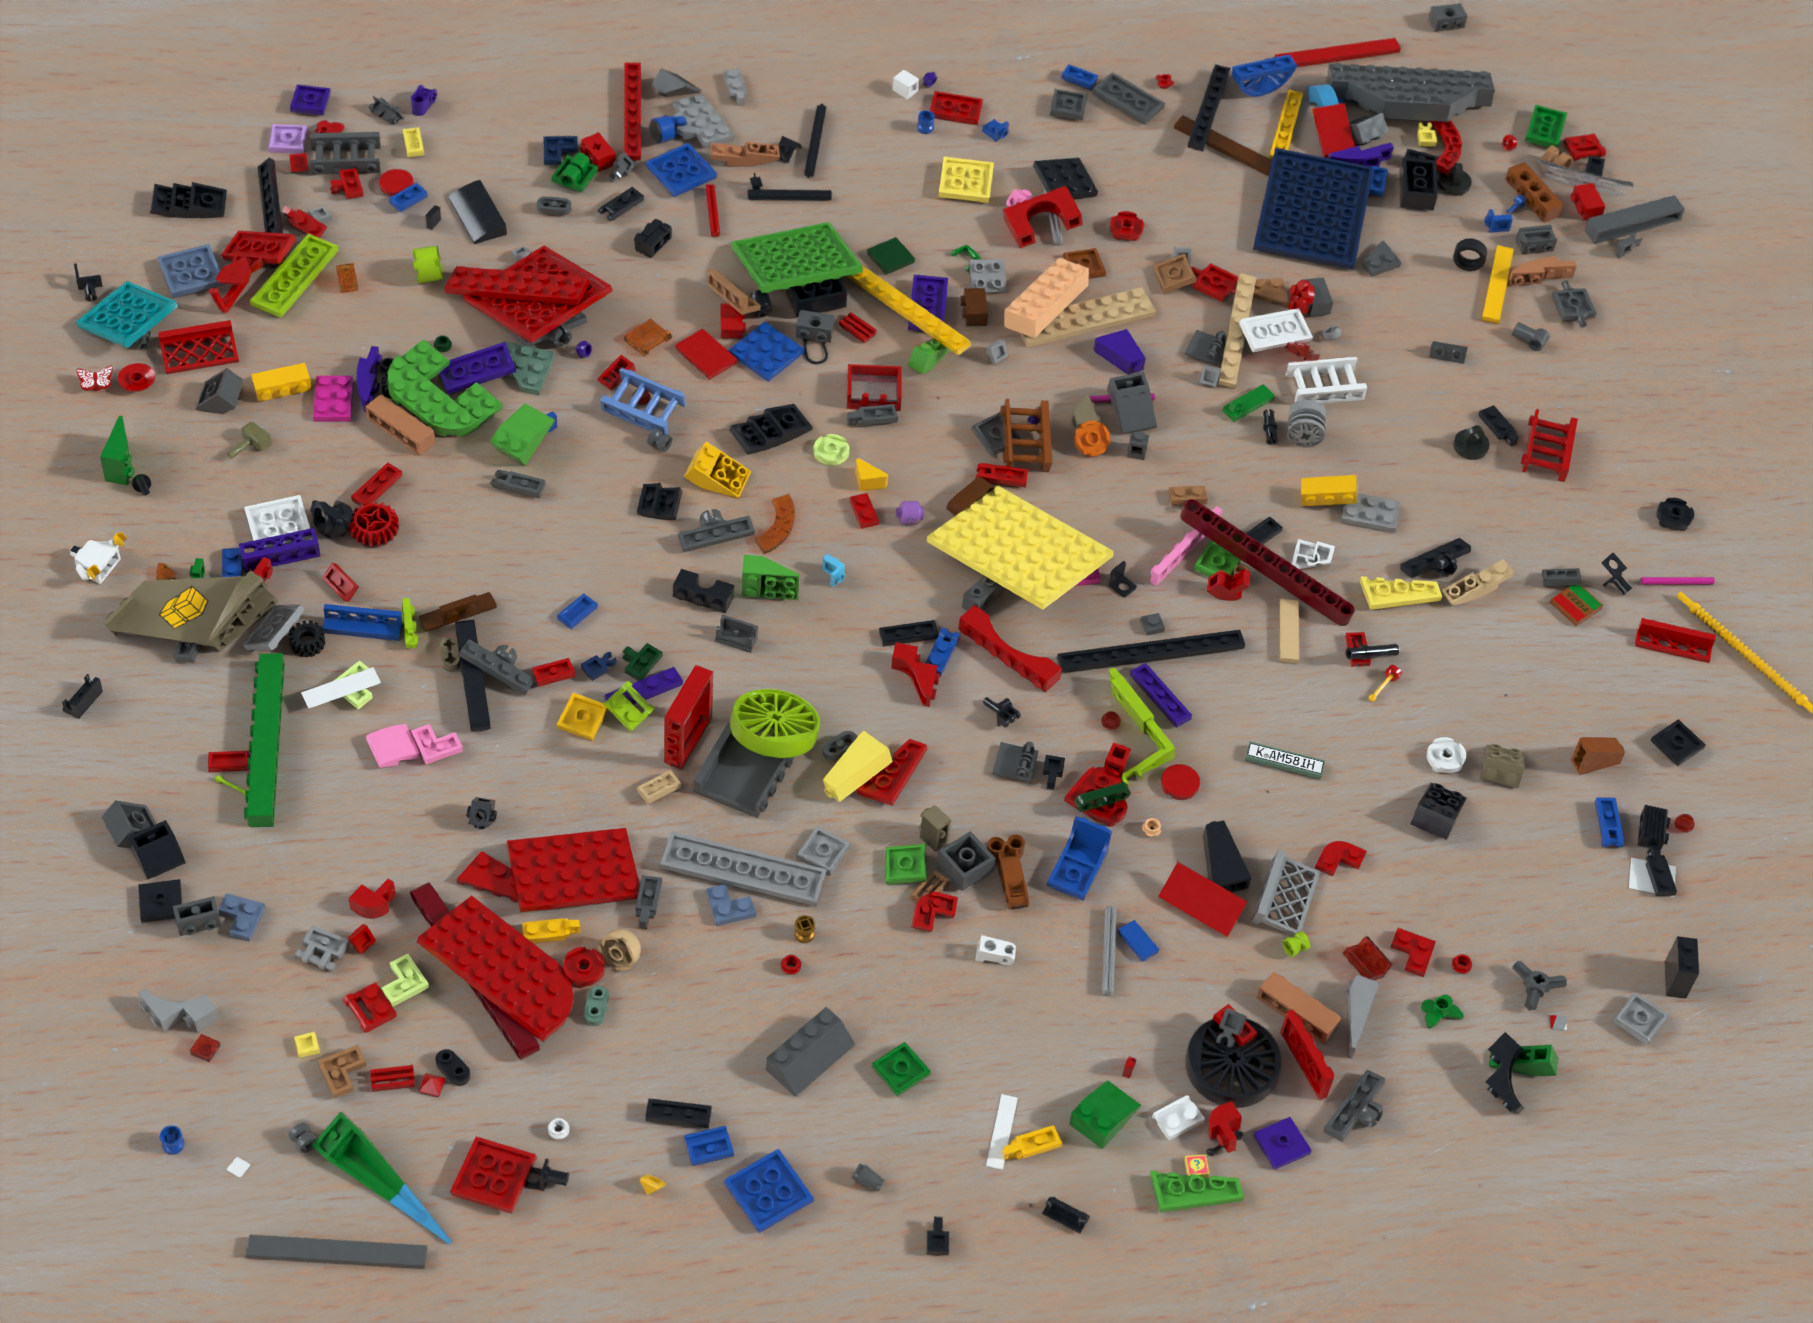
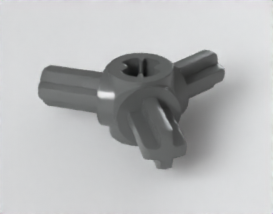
(1537, 983)

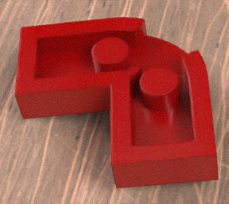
(1340, 852)
(933, 904)

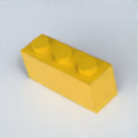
(281, 382)
(1329, 490)

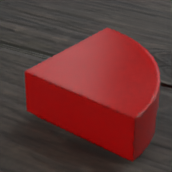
(1129, 1066)

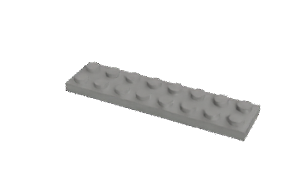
(743, 868)

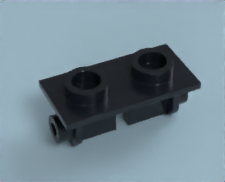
(1065, 1214)

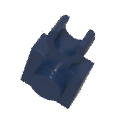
(597, 666)

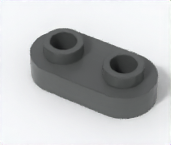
(554, 205)
(838, 745)

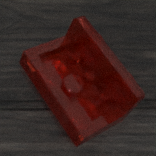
(1368, 959)

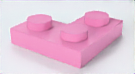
(435, 748)

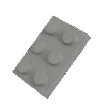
(1372, 513)
(273, 627)

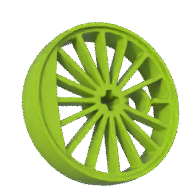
(759, 710)

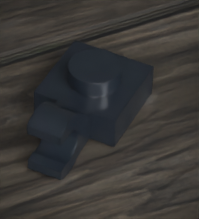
(1053, 768)
(938, 1239)

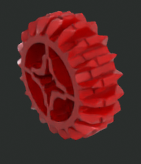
(374, 528)

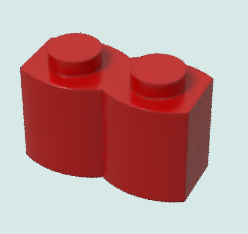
(731, 322)

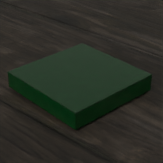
(891, 255)

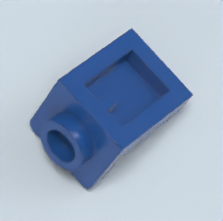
(996, 130)
(1498, 223)

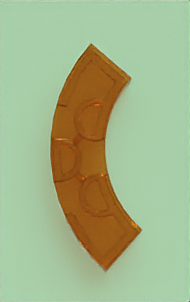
(782, 526)

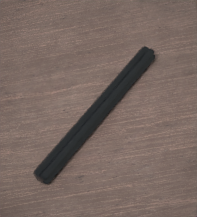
(815, 141)

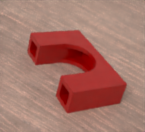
(1056, 201)

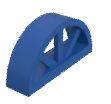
(1278, 69)

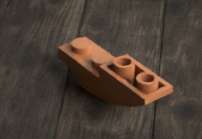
(747, 155)
(1539, 269)

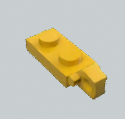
(550, 930)
(1032, 1143)

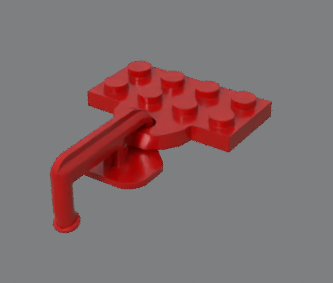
(248, 254)

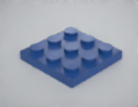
(681, 169)
(766, 351)
(768, 1190)

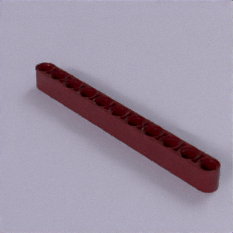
(1267, 562)
(518, 1037)

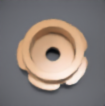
(1152, 823)

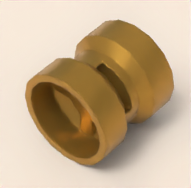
(804, 929)

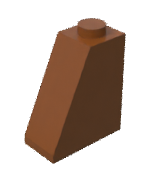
(1596, 754)

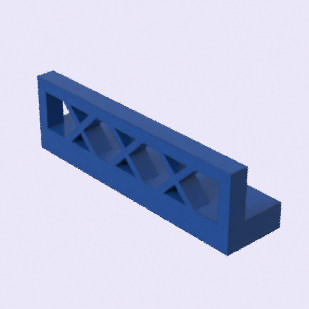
(362, 624)

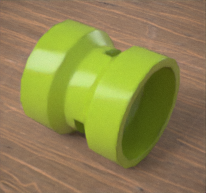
(1295, 944)

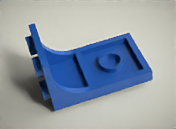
(1081, 858)

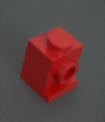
(1118, 757)

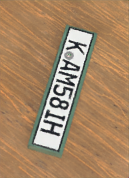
(1285, 760)

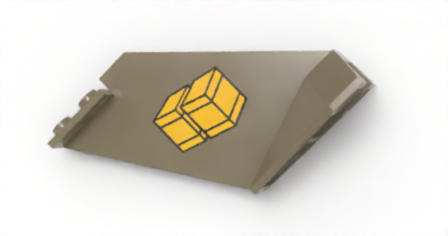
(193, 610)

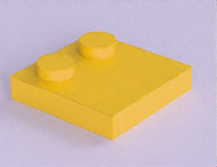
(582, 716)

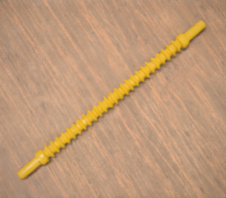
(1695, 608)

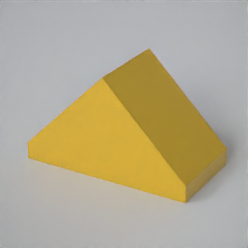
(869, 476)

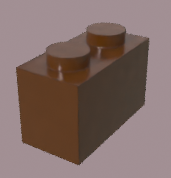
(975, 306)

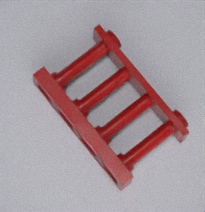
(1565, 442)

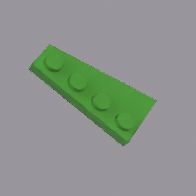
(1186, 1192)

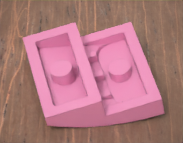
(392, 745)

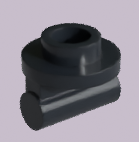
(141, 483)

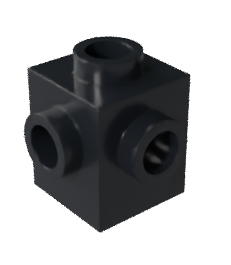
(481, 812)

